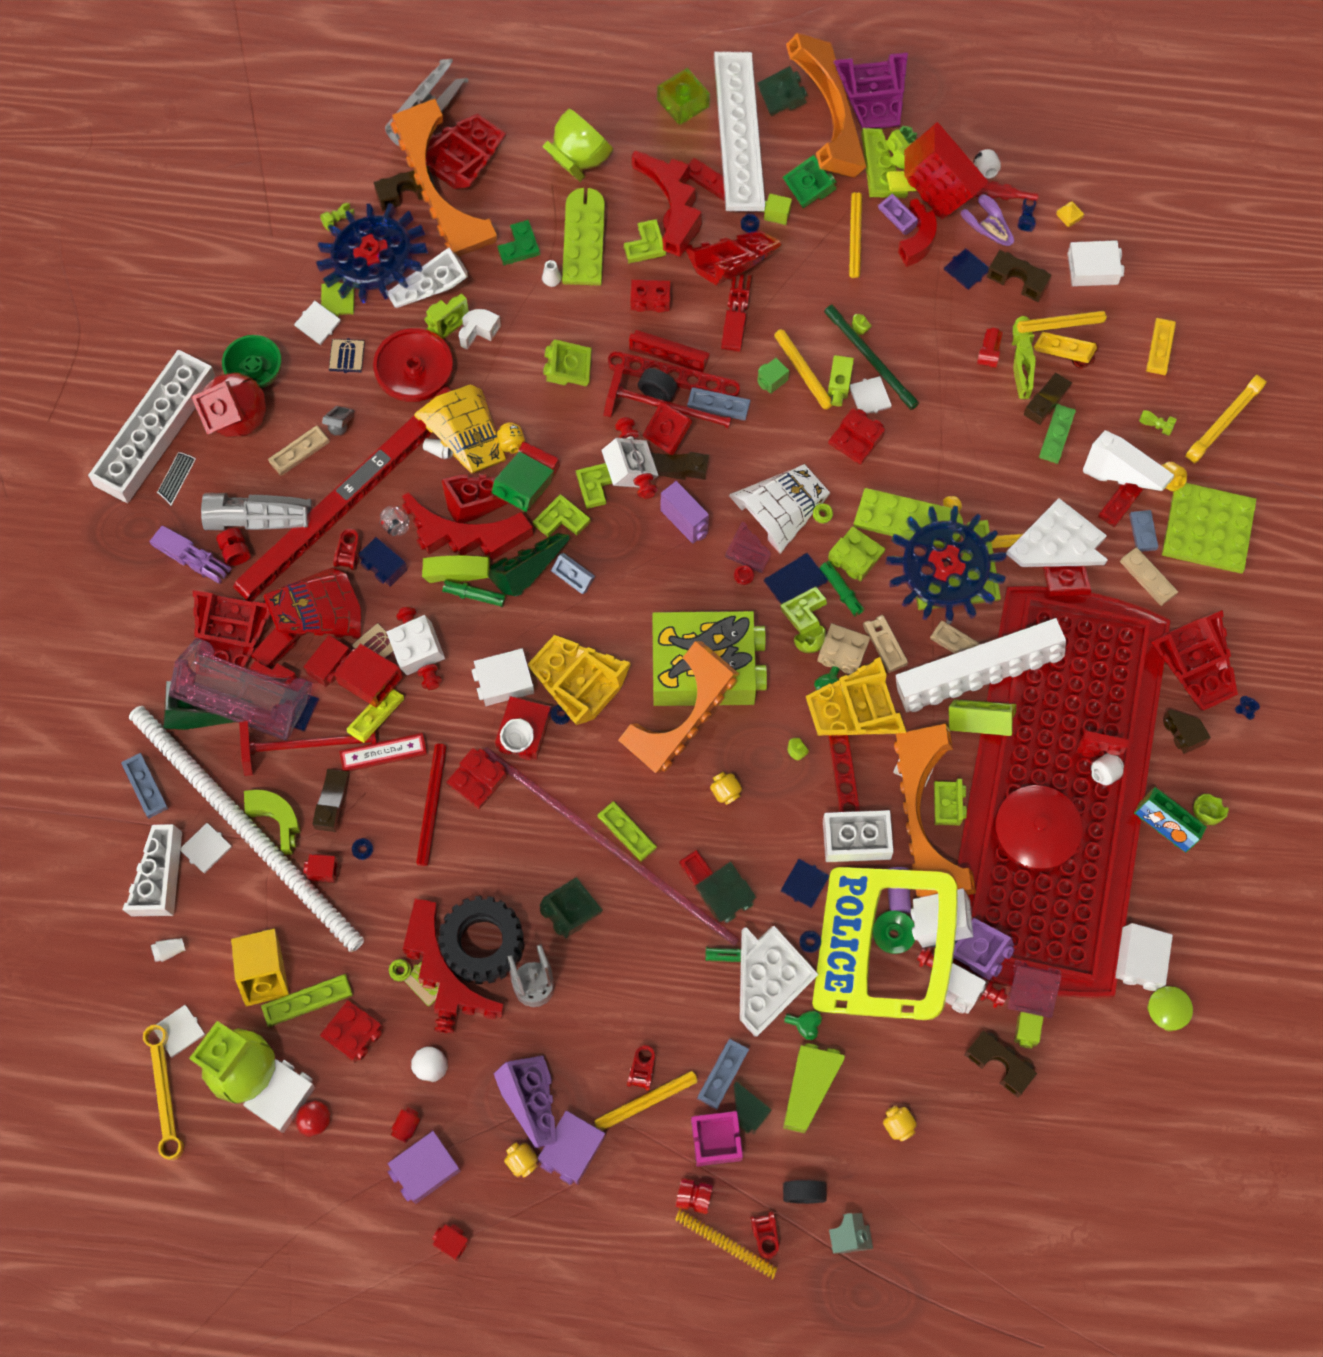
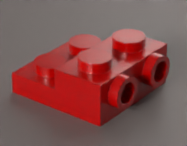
(857, 435)
(477, 777)
(352, 1032)

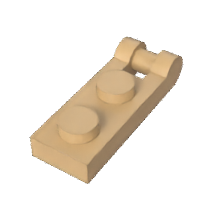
(885, 644)

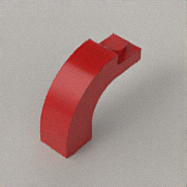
(918, 246)

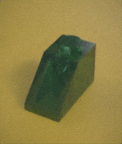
(750, 1110)

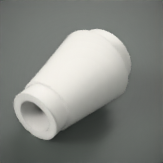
(551, 274)
(437, 448)
(167, 948)

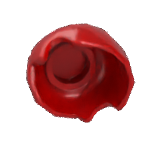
(312, 1118)

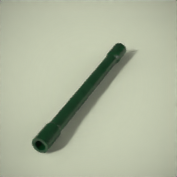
(904, 394)

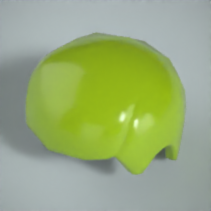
(810, 641)
(1209, 809)

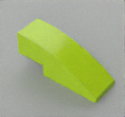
(455, 568)

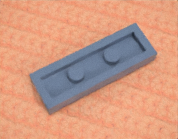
(718, 404)
(144, 785)
(723, 1074)

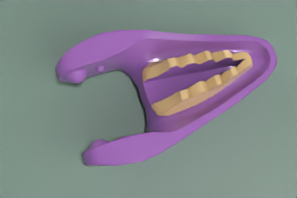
(994, 225)

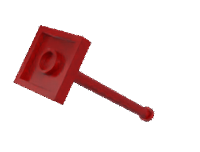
(617, 391)
(249, 748)

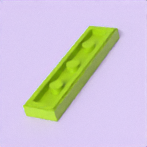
(306, 1000)

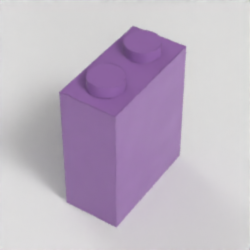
(684, 512)
(573, 1150)
(423, 1168)

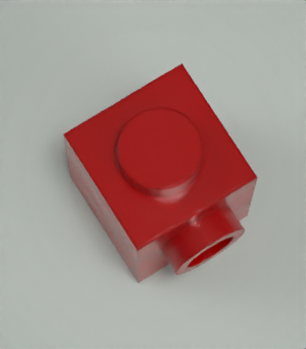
(321, 868)
(450, 1241)

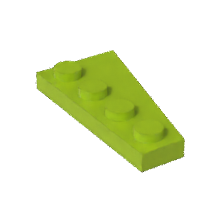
(878, 163)

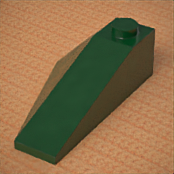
(521, 571)
(187, 716)

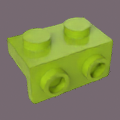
(949, 803)

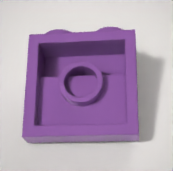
(984, 950)

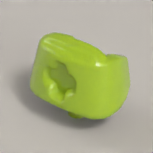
(860, 324)
(797, 749)

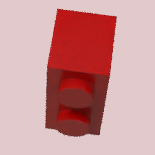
(326, 660)

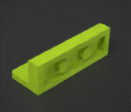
(981, 717)

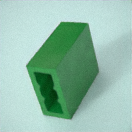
(522, 481)

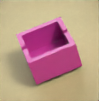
(716, 1138)

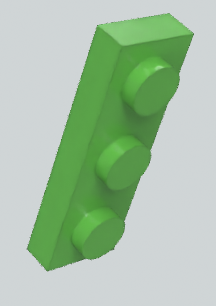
(1057, 433)

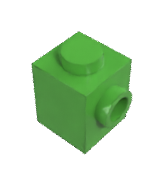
(772, 375)

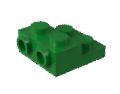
(809, 182)

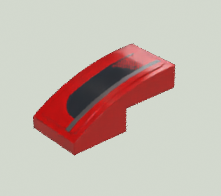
(278, 673)

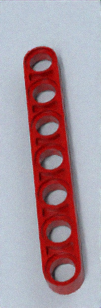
(684, 373)
(843, 778)

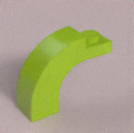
(269, 804)

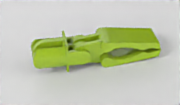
(1023, 355)

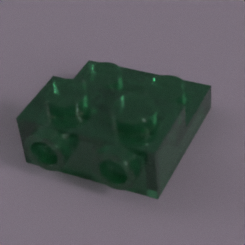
(783, 91)
(725, 893)
(569, 908)

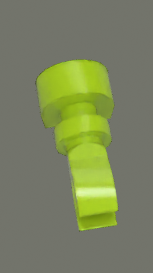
(328, 218)
(1149, 418)

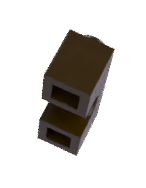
(390, 188)
(1007, 266)
(1018, 1073)

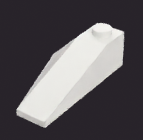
(437, 276)
(1120, 461)

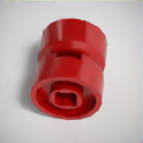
(233, 547)
(694, 1195)

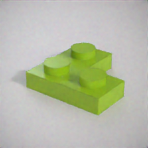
(649, 246)
(590, 483)
(558, 513)
(800, 610)

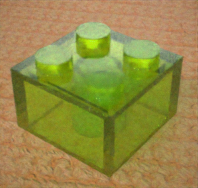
(683, 96)

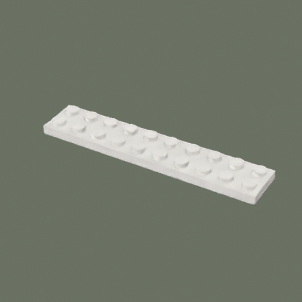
(739, 131)

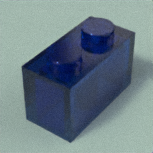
(383, 562)

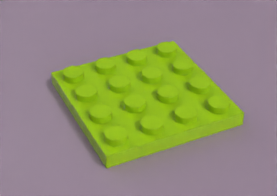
(1209, 527)

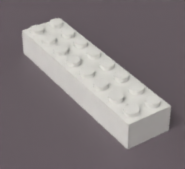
(151, 427)
(981, 665)

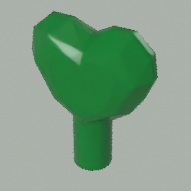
(826, 679)
(806, 1024)

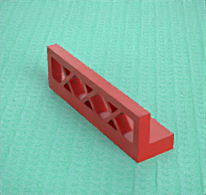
(668, 351)

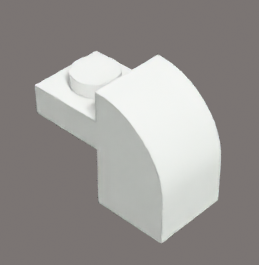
(480, 323)

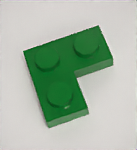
(523, 246)

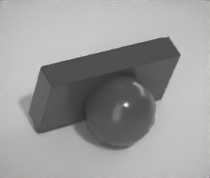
(337, 420)

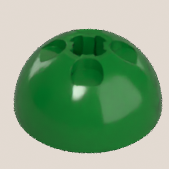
(250, 353)

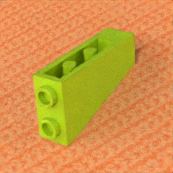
(810, 1083)

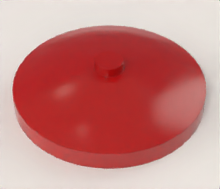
(413, 365)
(1038, 828)

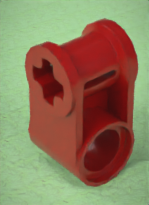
(347, 554)
(641, 1069)
(764, 1231)

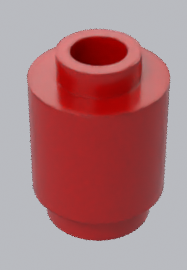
(405, 1125)

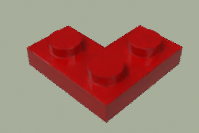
(1092, 744)

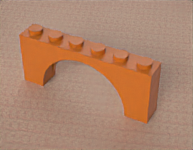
(712, 680)

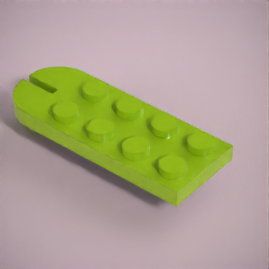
(583, 238)
(888, 514)

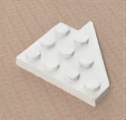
(1059, 539)
(770, 977)

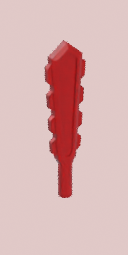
(1005, 192)

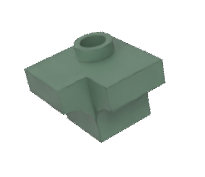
(851, 1235)

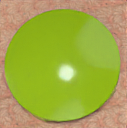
(1170, 1008)

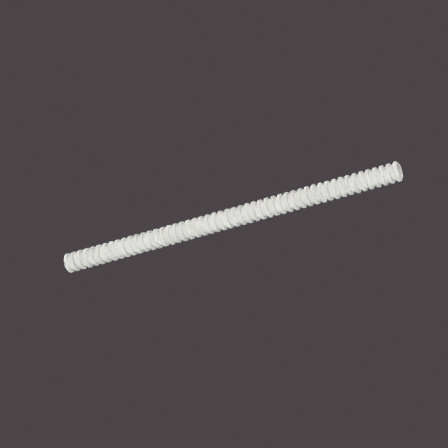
(244, 826)

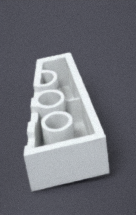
(157, 874)

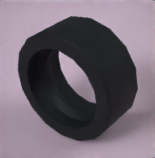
(657, 384)
(804, 1191)

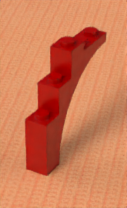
(681, 196)
(463, 538)
(452, 994)

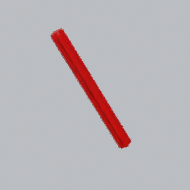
(431, 805)

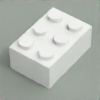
(857, 836)

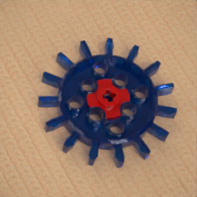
(371, 252)
(935, 559)

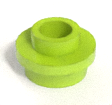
(824, 508)
(397, 964)

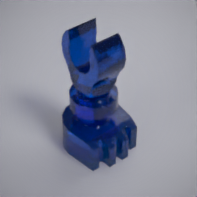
(1026, 221)

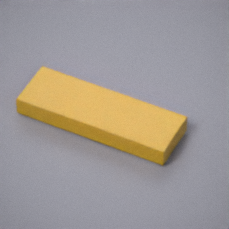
(1161, 346)
(1065, 347)

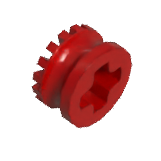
(444, 1026)

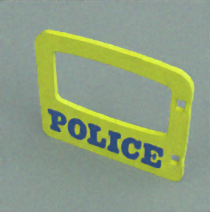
(848, 936)

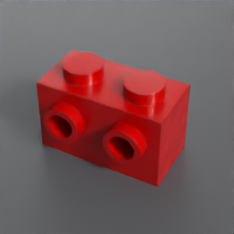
(650, 295)

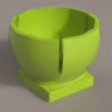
(577, 145)
(234, 1063)

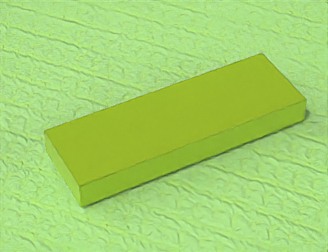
(627, 831)

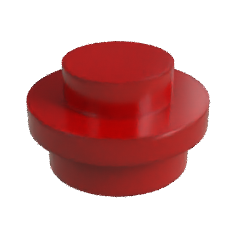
(743, 575)

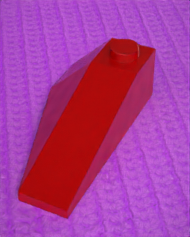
(470, 497)

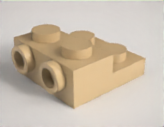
(843, 649)

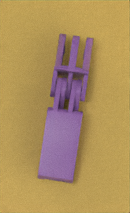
(185, 553)

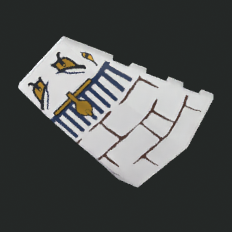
(783, 503)

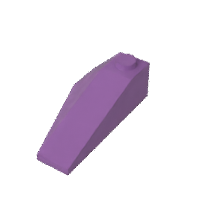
(527, 1093)

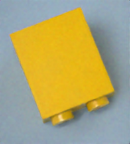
(259, 967)

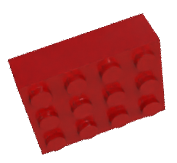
(941, 171)

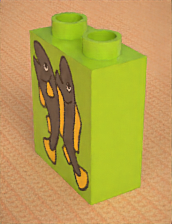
(725, 633)

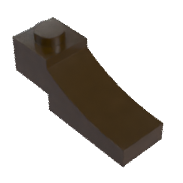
(1047, 399)
(681, 465)
(331, 800)

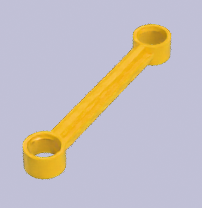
(1200, 447)
(163, 1092)

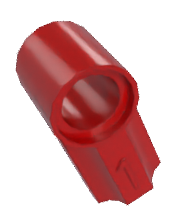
(990, 352)

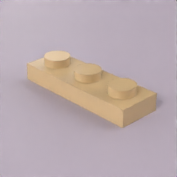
(1148, 576)

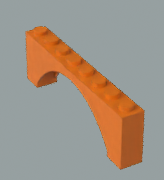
(817, 59)
(460, 230)
(918, 755)

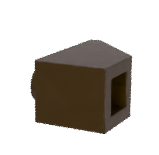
(1187, 730)

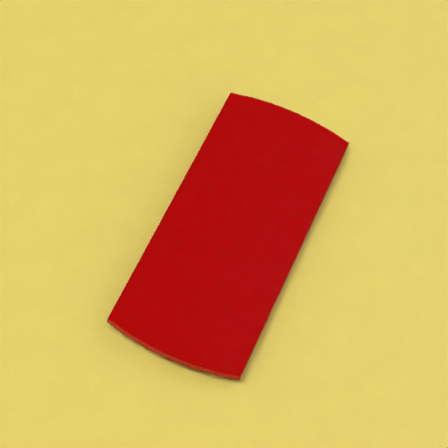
(1104, 686)

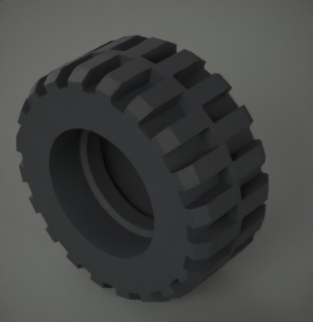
(475, 912)

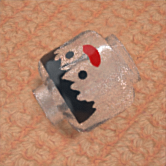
(394, 521)

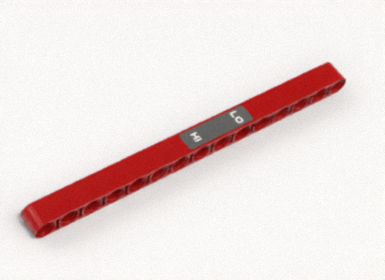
(333, 507)

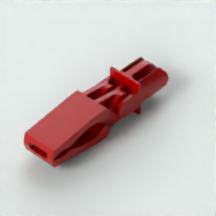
(734, 319)
(275, 647)

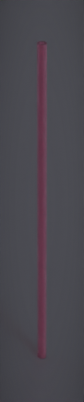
(614, 849)

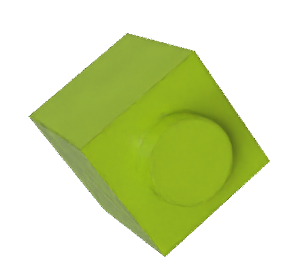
(777, 209)
(1028, 1030)

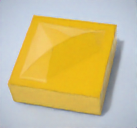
(1070, 214)

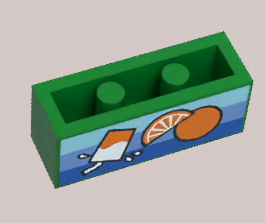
(1170, 820)

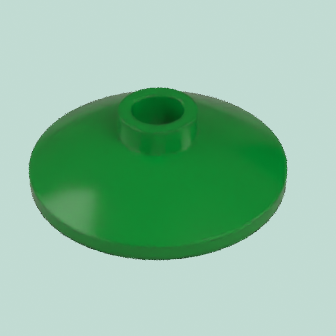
(897, 922)

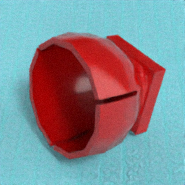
(231, 405)

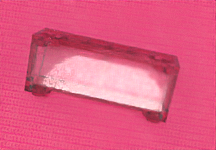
(238, 692)

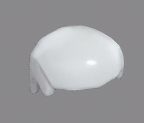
(516, 735)
(429, 1064)

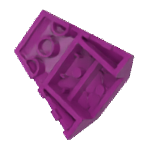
(875, 89)

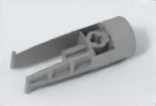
(422, 94)
(254, 512)
(532, 980)

